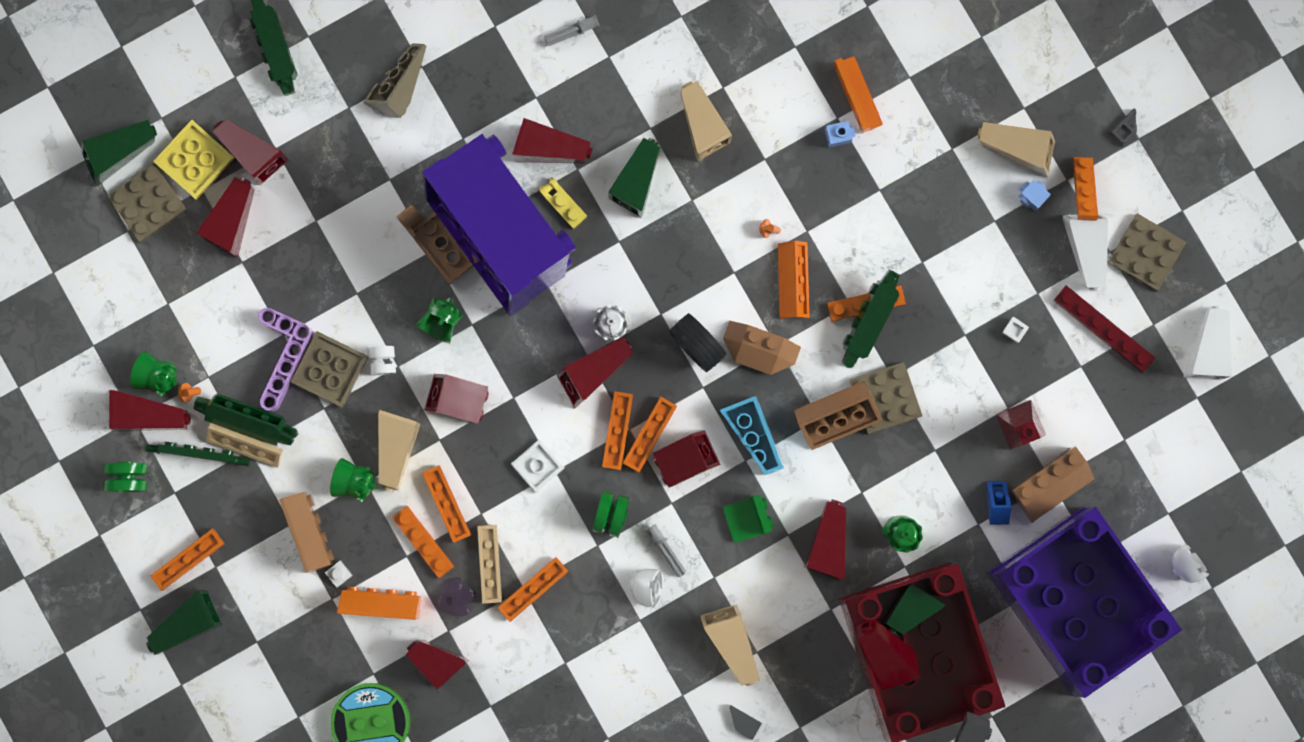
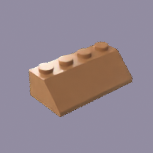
(838, 415)
(1052, 484)
(306, 532)

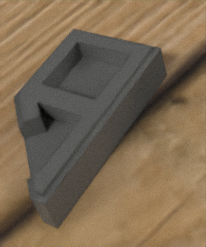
(1125, 129)
(744, 723)

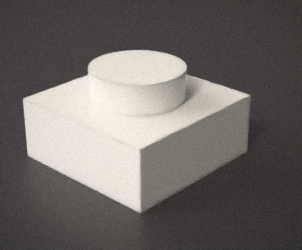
(1015, 330)
(338, 574)

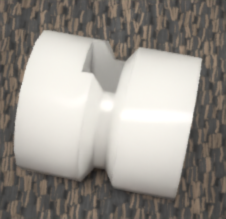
(382, 360)

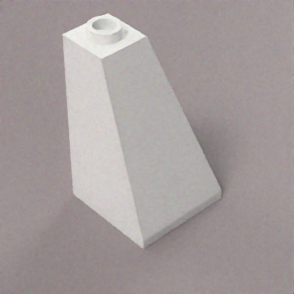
(1089, 248)
(1212, 347)

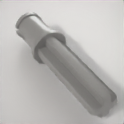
(572, 30)
(666, 551)

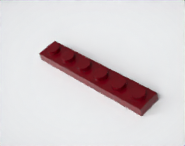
(1104, 329)

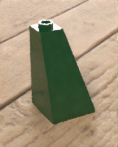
(115, 149)
(635, 179)
(189, 621)

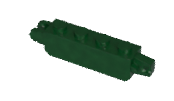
(275, 47)
(871, 319)
(246, 419)

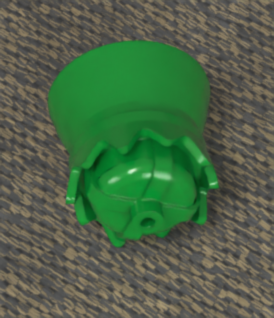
(440, 319)
(153, 374)
(351, 480)
(903, 533)

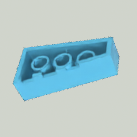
(752, 429)

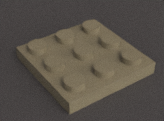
(147, 203)
(1146, 252)
(329, 369)
(892, 395)

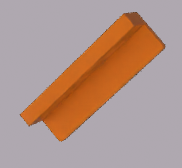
(857, 94)
(793, 280)

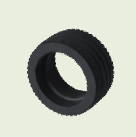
(697, 342)

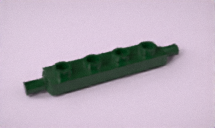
(207, 453)

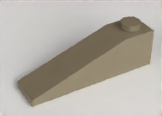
(397, 88)

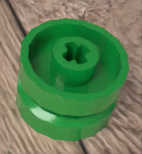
(125, 477)
(611, 514)

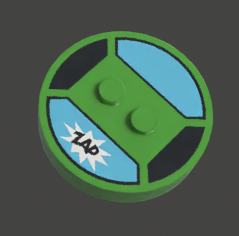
(370, 715)

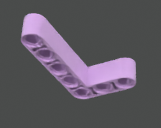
(286, 357)

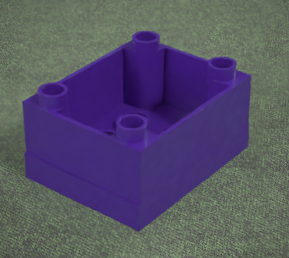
(496, 223)
(1084, 601)

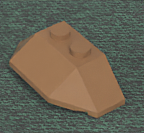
(759, 348)

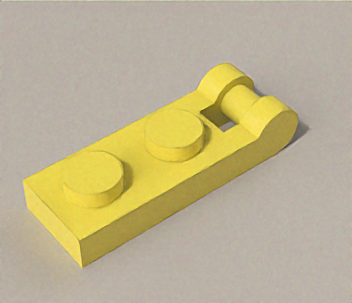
(563, 203)

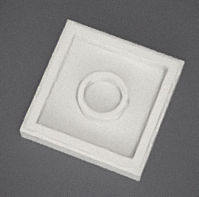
(537, 466)

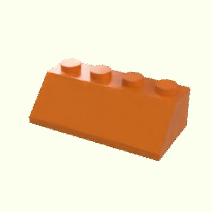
(379, 604)

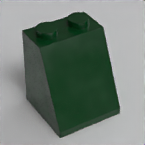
(911, 609)

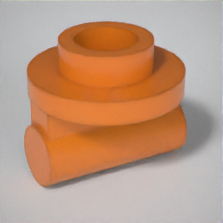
(766, 227)
(186, 392)

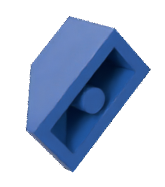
(998, 503)

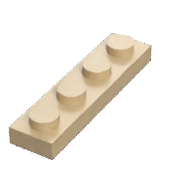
(244, 445)
(489, 564)

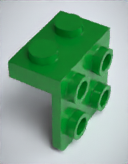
(748, 518)

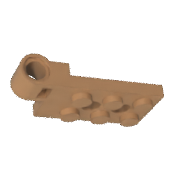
(426, 234)

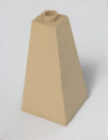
(704, 122)
(1022, 145)
(395, 448)
(730, 637)

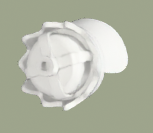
(610, 323)

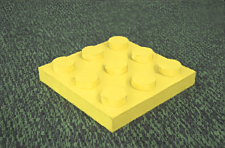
(194, 159)

